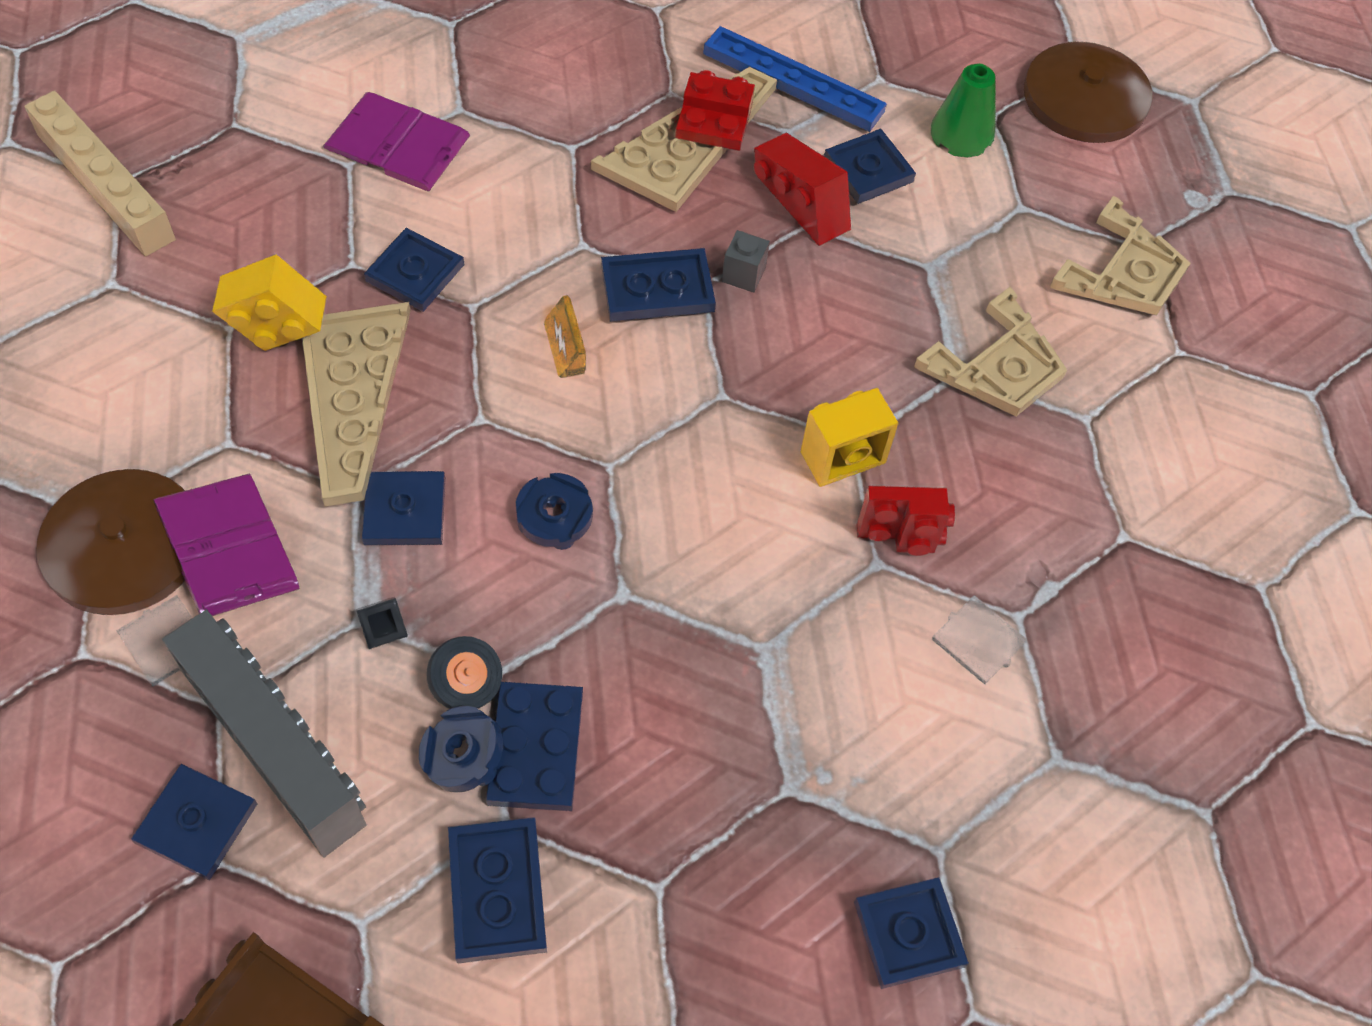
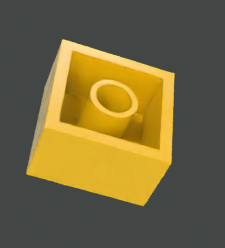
(269, 303)
(848, 436)

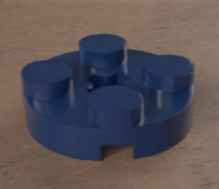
(557, 530)
(477, 764)

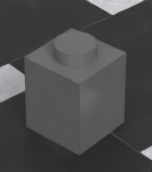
(745, 261)

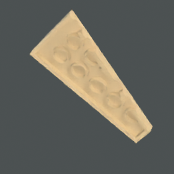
(667, 166)
(349, 390)

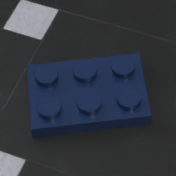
(657, 284)
(538, 746)
(496, 890)

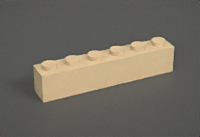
(100, 173)

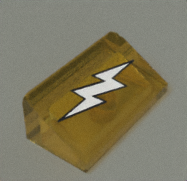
(565, 339)

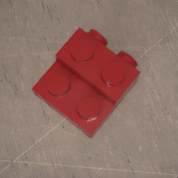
(715, 110)
(909, 515)

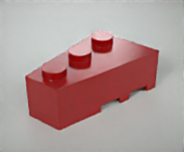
(806, 185)

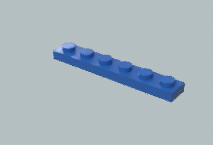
(796, 78)

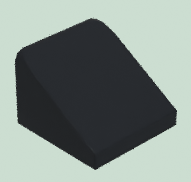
(381, 622)

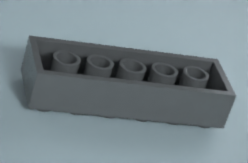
(268, 731)

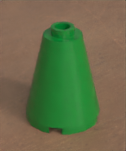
(968, 113)

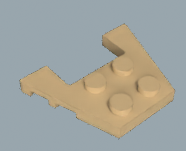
(1139, 273)
(1008, 372)

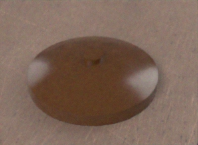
(1087, 92)
(108, 545)

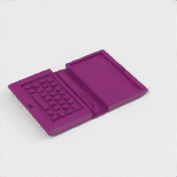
(399, 139)
(226, 545)

